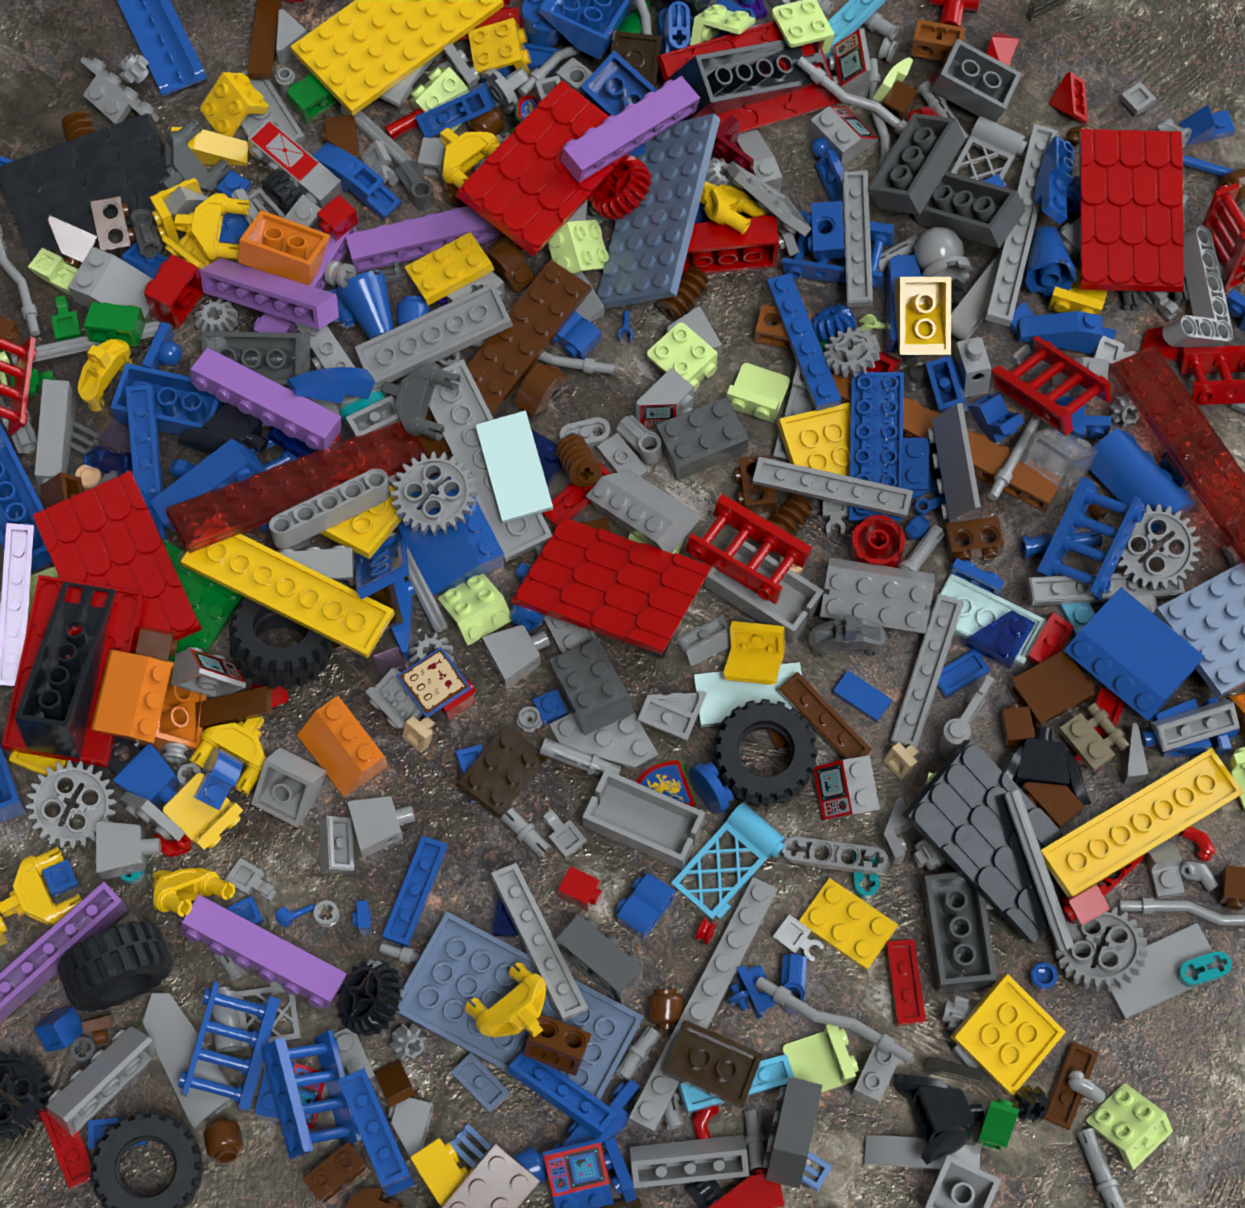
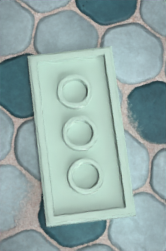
(514, 467)
(983, 608)
(727, 695)

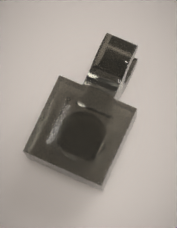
(915, 373)

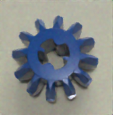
(832, 320)

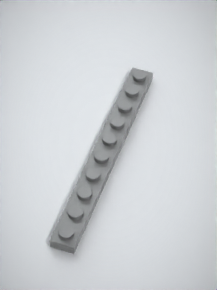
(1017, 244)
(706, 997)

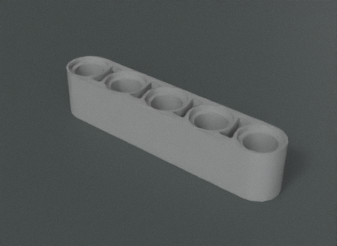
(974, 305)
(329, 508)

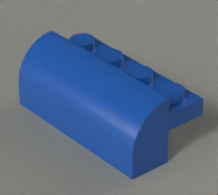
(1133, 472)

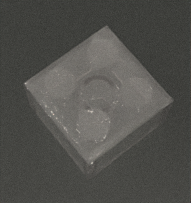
(1058, 456)

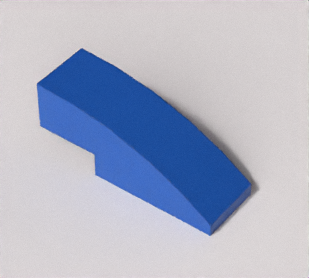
(333, 384)

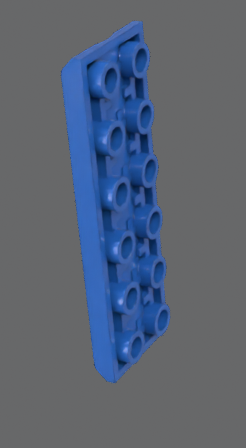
(163, 44)
(876, 433)

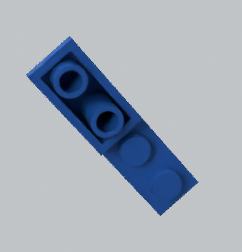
(1054, 177)
(358, 179)
(623, 1097)

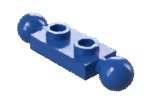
(829, 168)

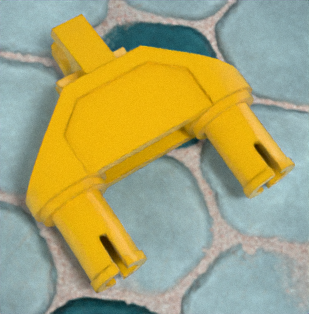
(464, 153)
(726, 202)
(207, 222)
(100, 370)
(239, 741)
(178, 888)
(31, 894)
(515, 1010)

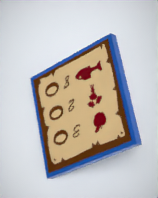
(433, 682)

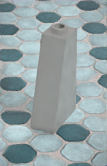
(55, 429)

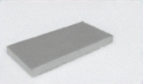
(276, 113)
(1159, 977)

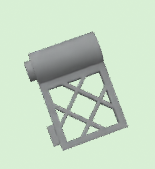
(993, 139)
(958, 729)
(238, 1019)

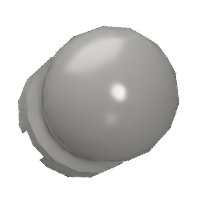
(941, 254)

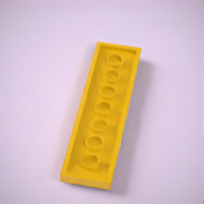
(293, 591)
(1140, 823)

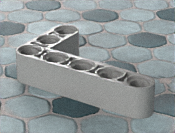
(1210, 318)

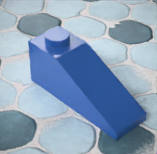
(456, 110)
(1066, 330)
(403, 632)

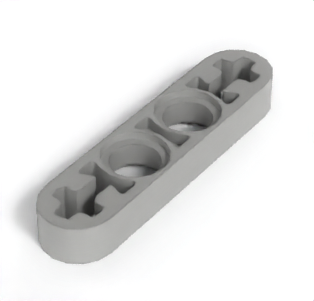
(834, 860)

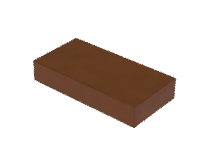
(394, 1083)

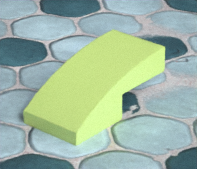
(898, 72)
(53, 270)

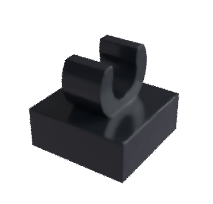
(705, 1193)

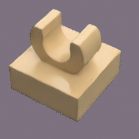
(418, 732)
(901, 760)

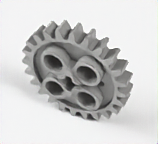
(417, 479)
(1172, 565)
(48, 794)
(1126, 955)

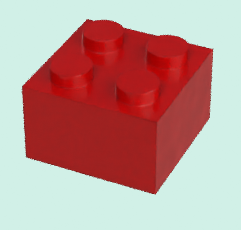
(174, 291)

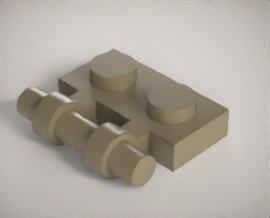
(1088, 743)

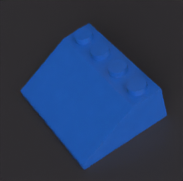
(587, 22)
(459, 554)
(1134, 654)

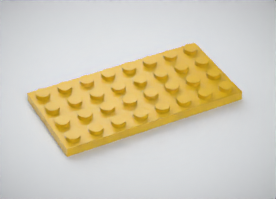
(384, 41)

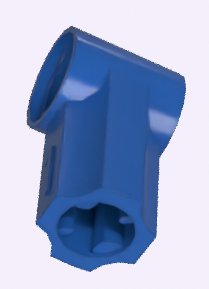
(794, 977)

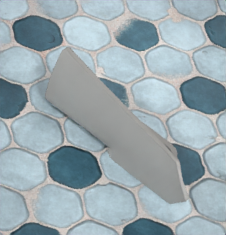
(175, 1044)

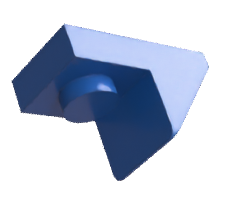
(1208, 125)

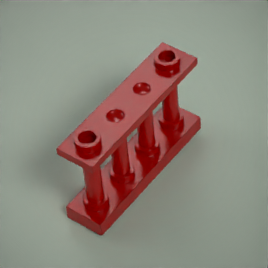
(1218, 218)
(1215, 360)
(22, 372)
(1044, 404)
(760, 530)

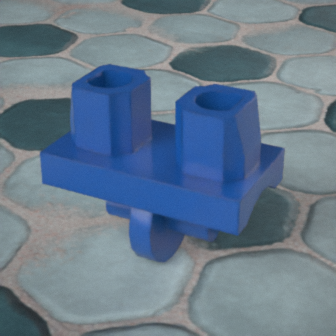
(759, 1002)

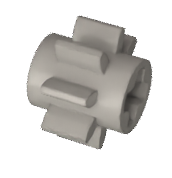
(134, 68)
(1124, 410)
(927, 856)
(956, 1012)
(408, 1041)

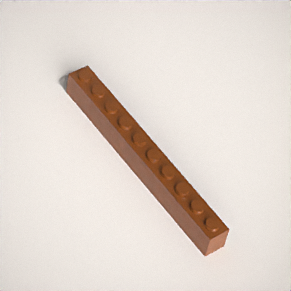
(987, 456)

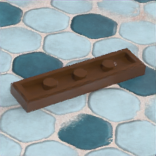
(264, 39)
(823, 718)

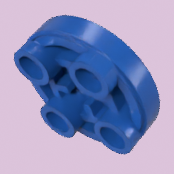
(709, 787)

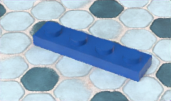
(415, 891)
(563, 1094)

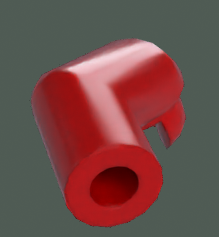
(1202, 840)
(174, 848)
(701, 1119)

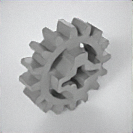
(852, 352)

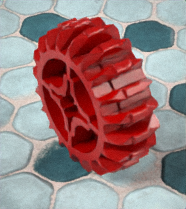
(622, 189)

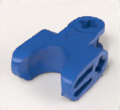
(674, 27)

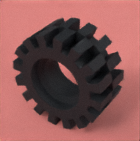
(281, 190)

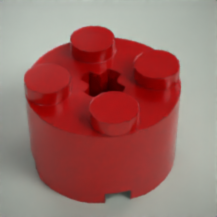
(879, 531)

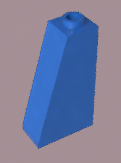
(897, 267)

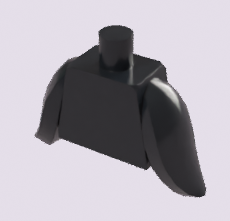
(221, 427)
(1046, 763)
(940, 1113)

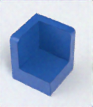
(59, 1029)

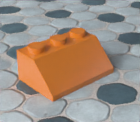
(283, 248)
(131, 696)
(178, 718)
(341, 746)

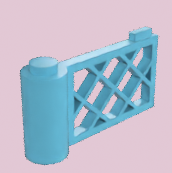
(754, 835)

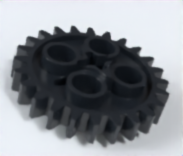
(23, 1073)

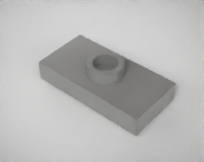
(620, 456)

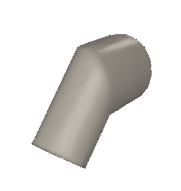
(1199, 872)

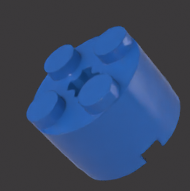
(537, 28)

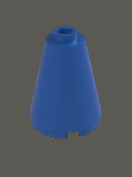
(1049, 263)
(368, 302)

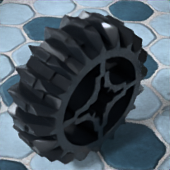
(370, 997)

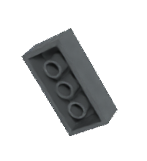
(916, 163)
(973, 209)
(267, 353)
(958, 934)

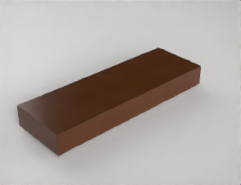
(234, 707)
(1063, 1100)

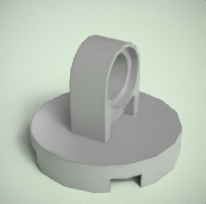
(502, 88)

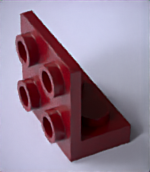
(727, 148)

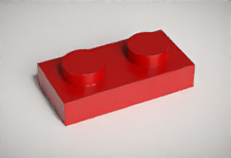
(1049, 639)

